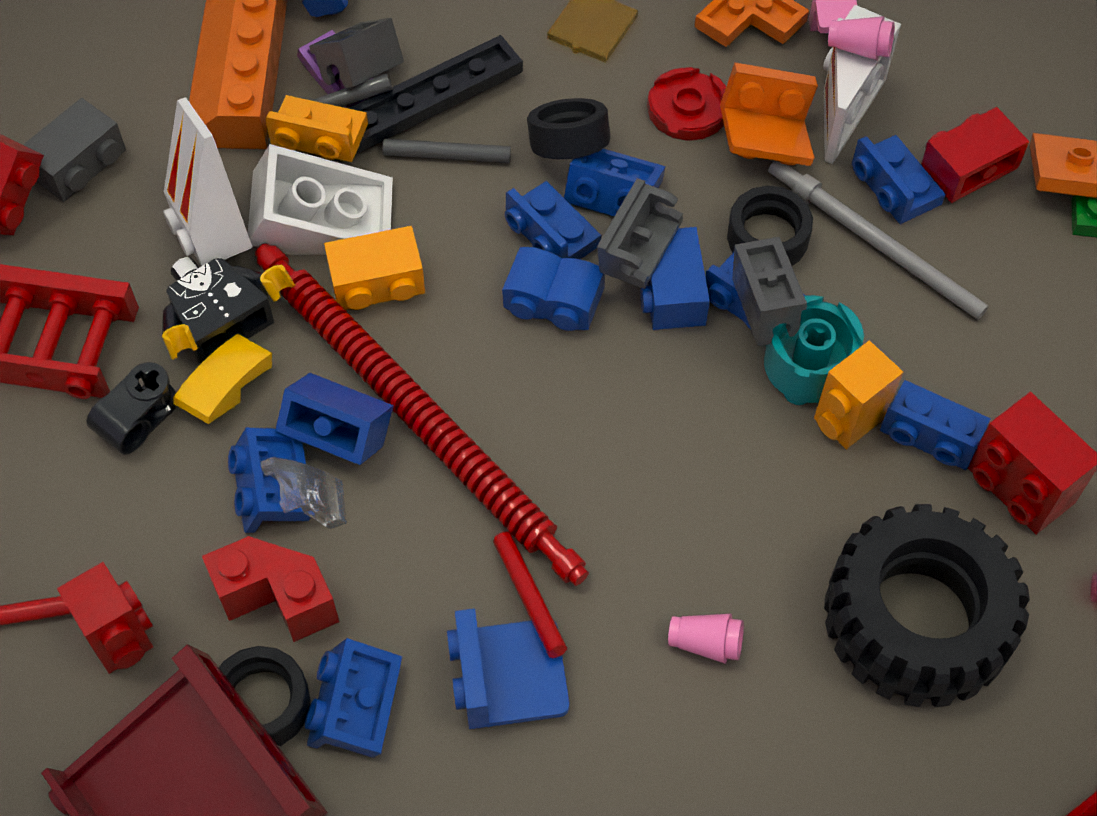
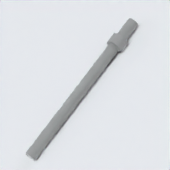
(810, 191)

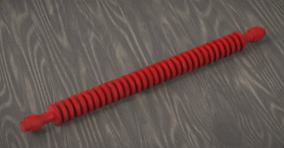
(425, 418)

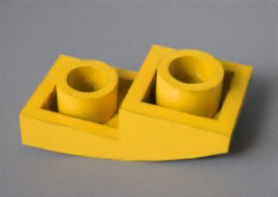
(218, 380)

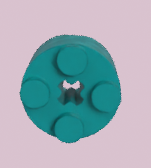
(802, 362)

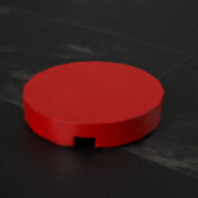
(686, 104)

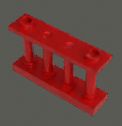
(63, 296)

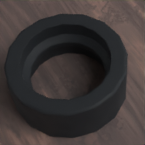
(568, 128)
(777, 202)
(273, 660)

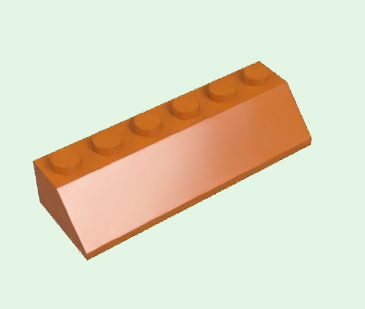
(238, 69)

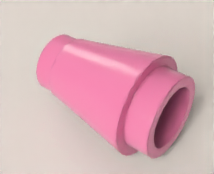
(863, 36)
(708, 636)

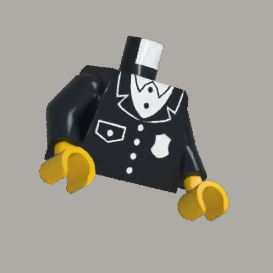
(217, 303)

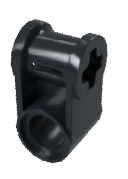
(133, 411)

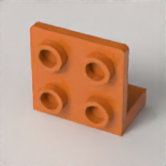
(767, 114)

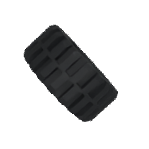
(957, 556)

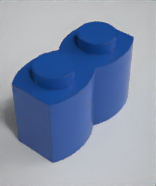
(553, 289)

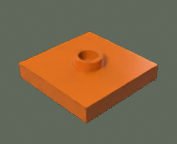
(1064, 164)

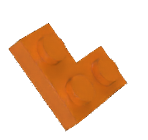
(729, 18)

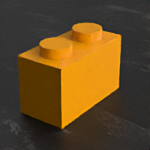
(375, 268)
(857, 394)

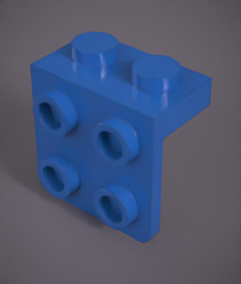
(505, 673)

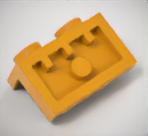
(317, 128)

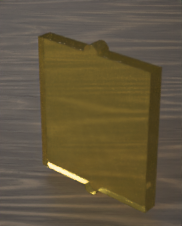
(592, 26)

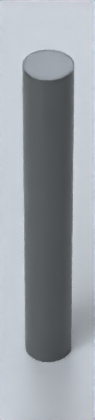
(360, 92)
(446, 150)

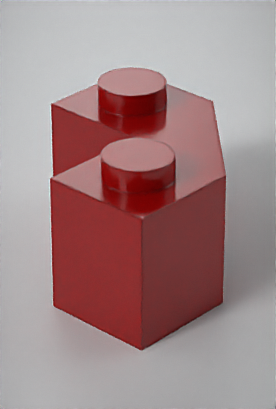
(259, 572)

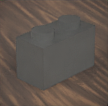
(76, 148)

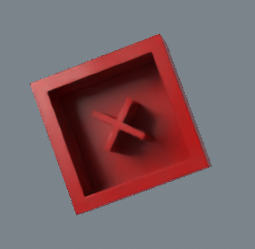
(1033, 463)

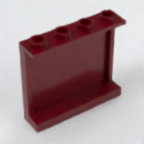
(185, 754)

